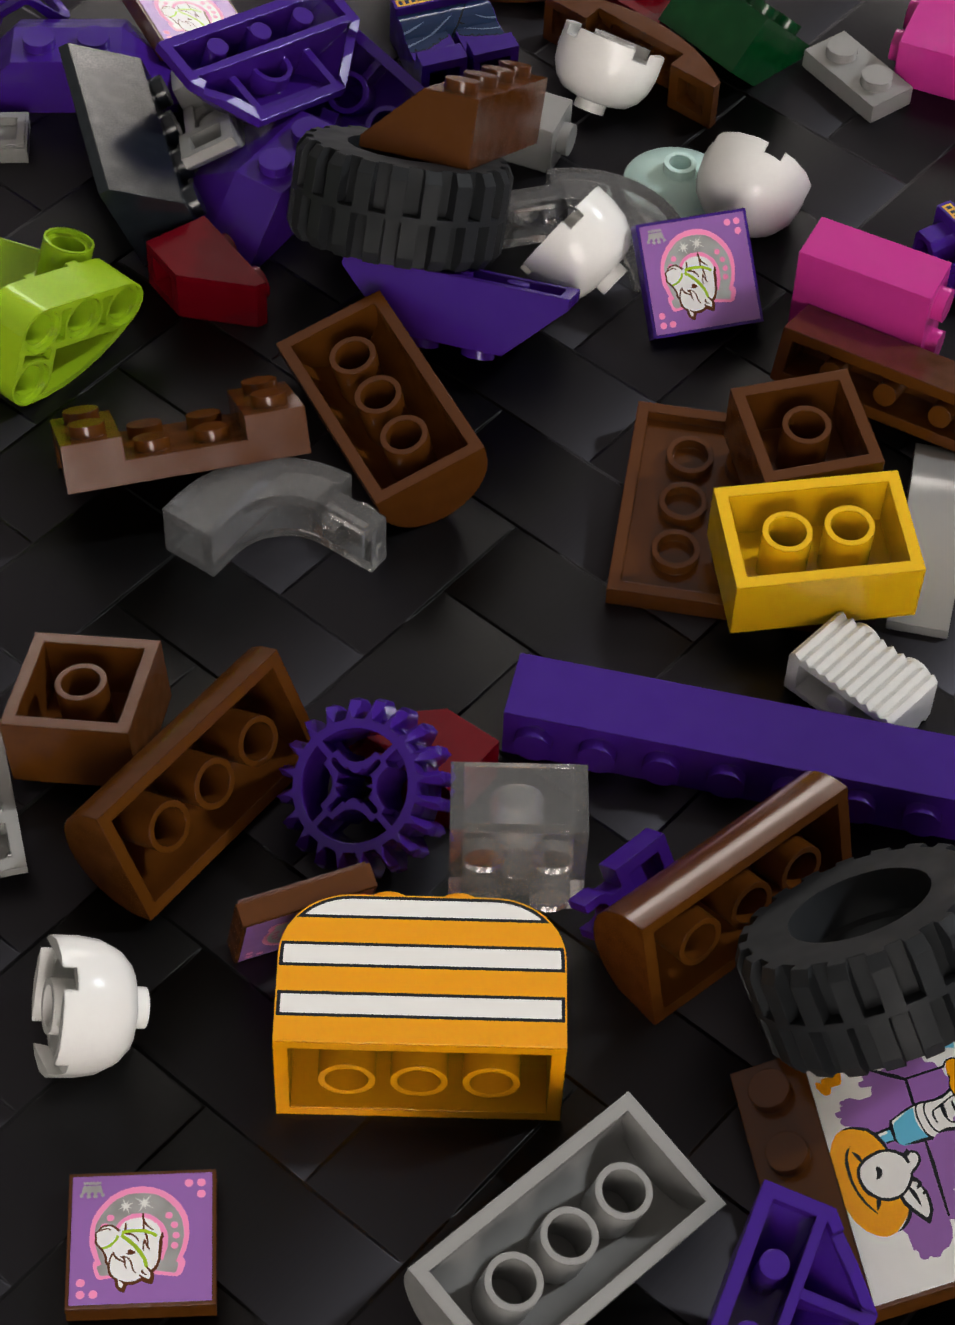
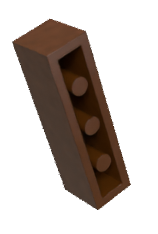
(892, 377)

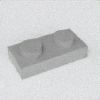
(857, 76)

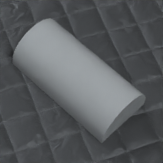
(568, 1230)

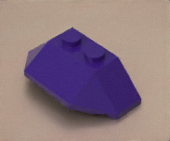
(267, 58)
(33, 69)
(251, 186)
(469, 309)
(792, 1267)

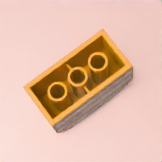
(420, 1009)

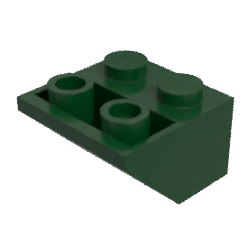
(738, 34)

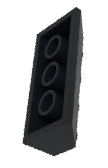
(131, 143)

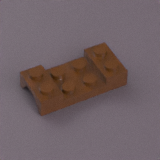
(262, 425)

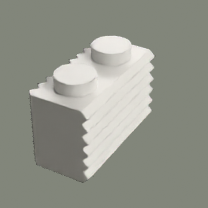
(855, 674)

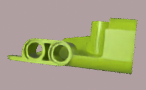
(57, 312)

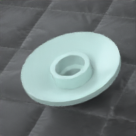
(671, 175)

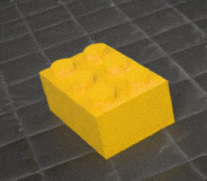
(814, 550)

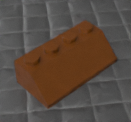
(465, 118)

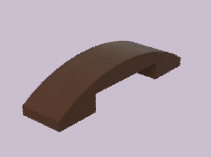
(685, 73)

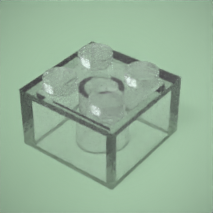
(518, 832)

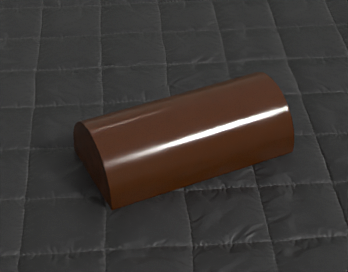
(387, 412)
(191, 786)
(686, 921)

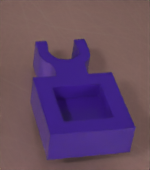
(623, 872)

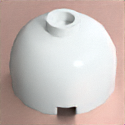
(604, 68)
(742, 175)
(584, 247)
(86, 1006)

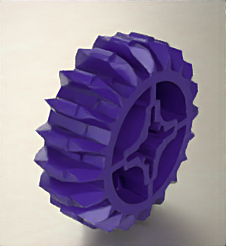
(326, 816)

